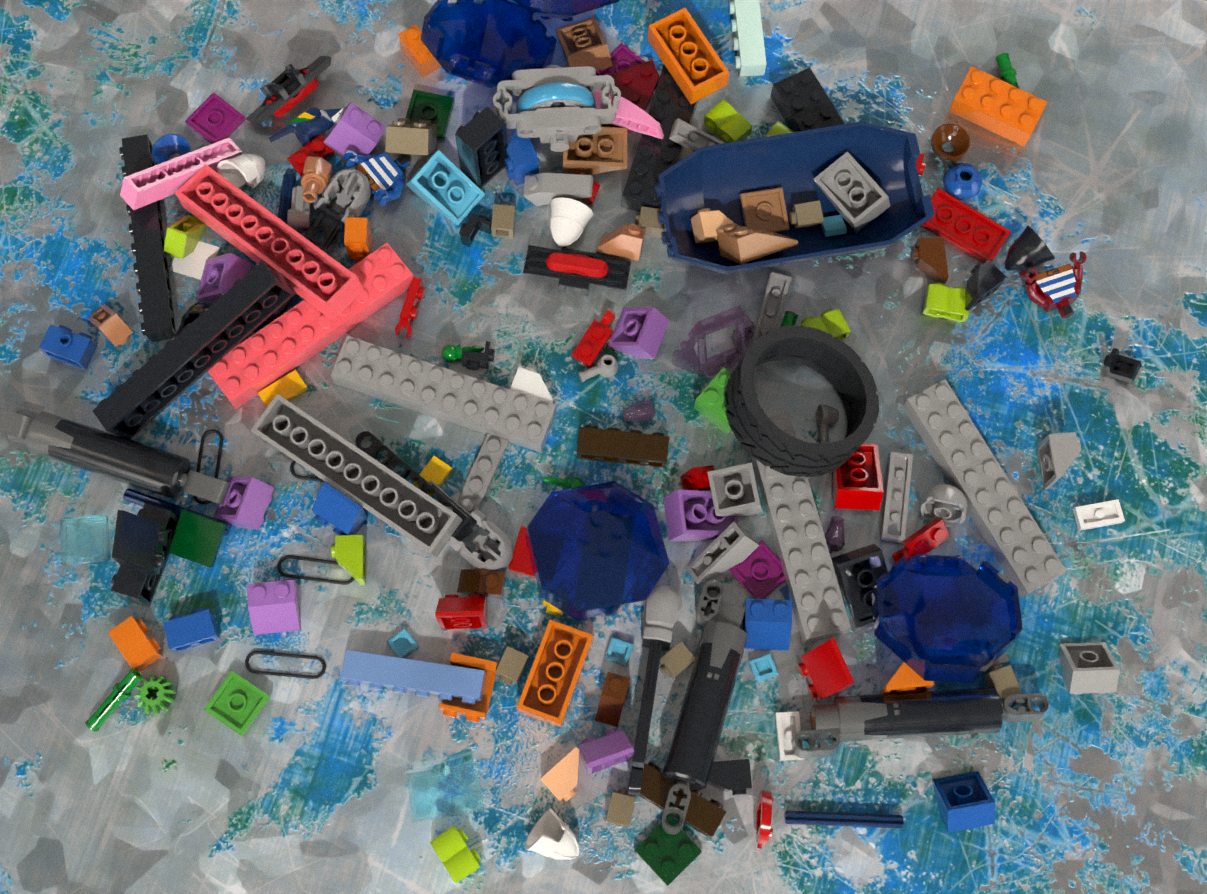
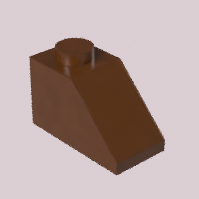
(931, 258)
(483, 582)
(612, 699)

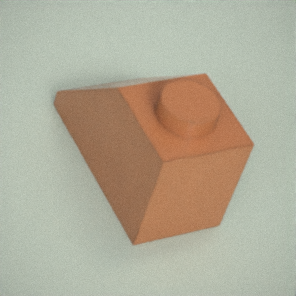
(623, 242)
(110, 325)

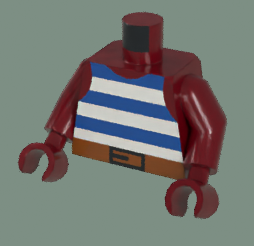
(1057, 286)

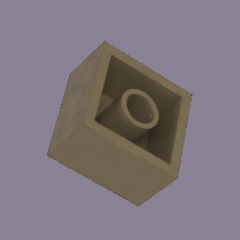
(410, 137)

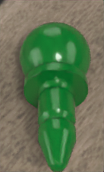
(451, 353)
(566, 483)

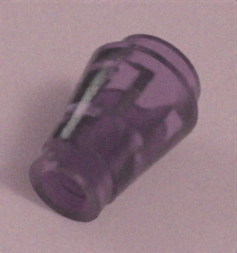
(640, 411)
(835, 534)

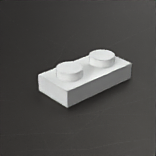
(1098, 515)
(787, 728)

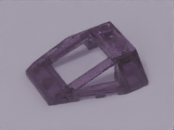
(701, 365)

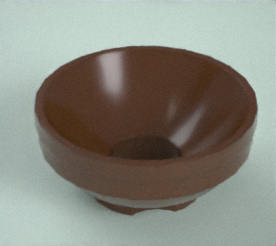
(955, 136)

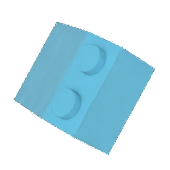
(445, 187)

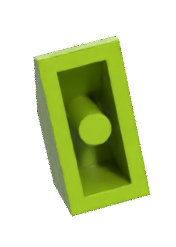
(183, 236)
(351, 555)

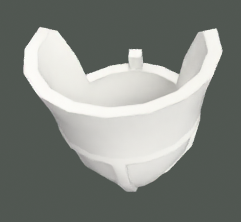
(243, 169)
(568, 220)
(552, 838)

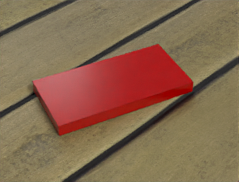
(965, 227)

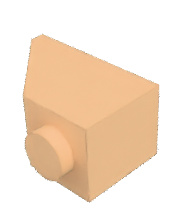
(707, 223)
(563, 777)

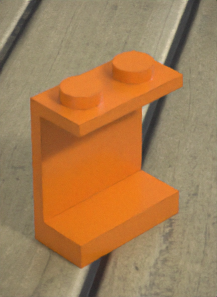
(475, 712)

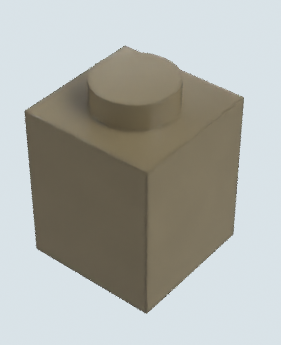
(806, 215)
(503, 220)
(648, 220)
(676, 661)
(511, 666)
(1002, 680)
(620, 808)

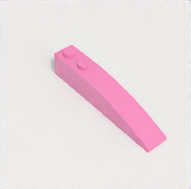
(632, 117)
(168, 177)

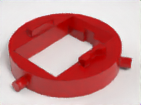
(763, 818)

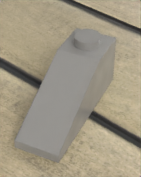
(546, 186)
(723, 553)

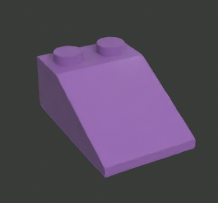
(693, 517)
(605, 751)

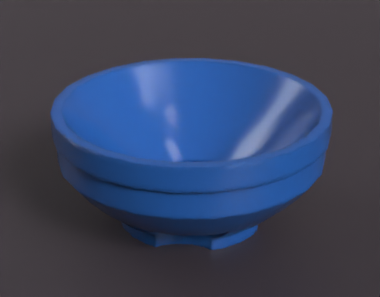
(169, 145)
(959, 188)

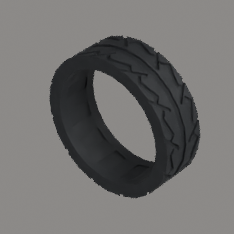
(830, 359)

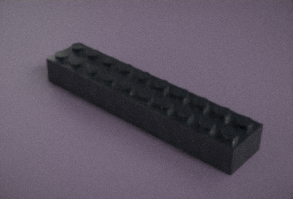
(194, 351)

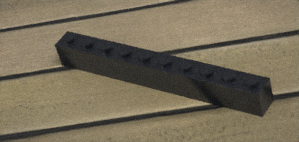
(148, 248)

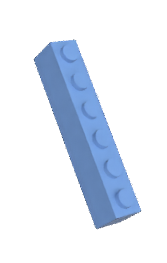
(414, 676)

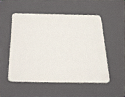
(194, 263)

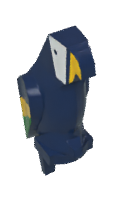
(309, 124)

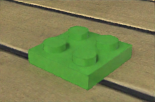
(237, 703)

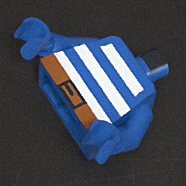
(382, 173)

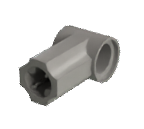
(300, 213)

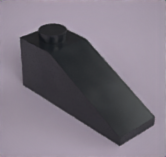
(982, 283)
(731, 776)

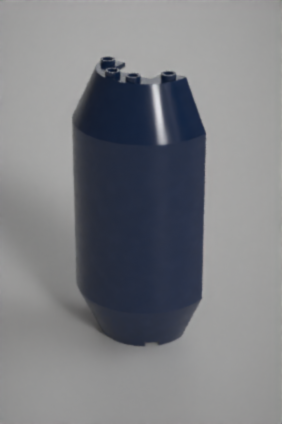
(721, 172)

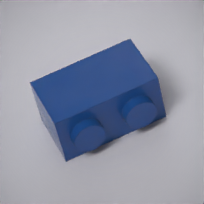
(191, 630)

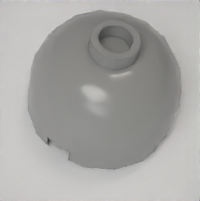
(946, 503)

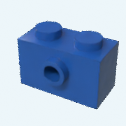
(68, 346)

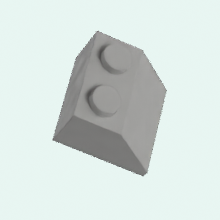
(1056, 456)
(735, 491)
(1088, 668)

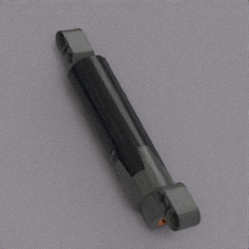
(109, 455)
(704, 702)
(913, 716)

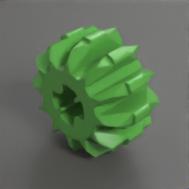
(146, 694)

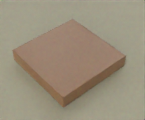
(765, 210)

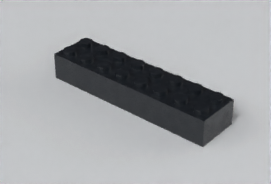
(653, 153)

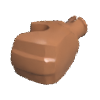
(315, 178)

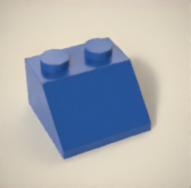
(520, 159)
(338, 511)
(767, 624)
(964, 801)

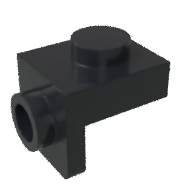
(470, 230)
(478, 360)
(1121, 366)

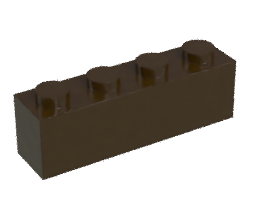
(623, 447)
(701, 814)

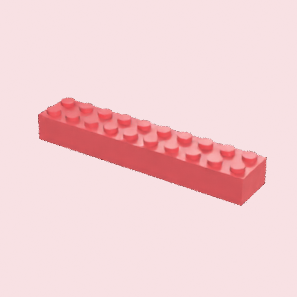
(269, 239)
(306, 330)

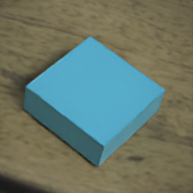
(833, 225)
(402, 644)
(619, 651)
(763, 668)

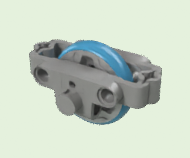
(557, 103)

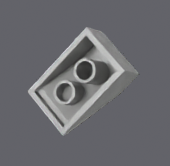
(852, 192)

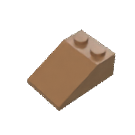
(584, 45)
(597, 152)
(747, 243)

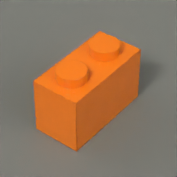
(417, 52)
(358, 238)
(135, 643)

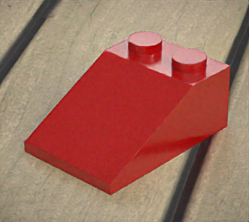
(859, 480)
(462, 613)
(825, 671)

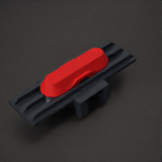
(280, 99)
(577, 268)

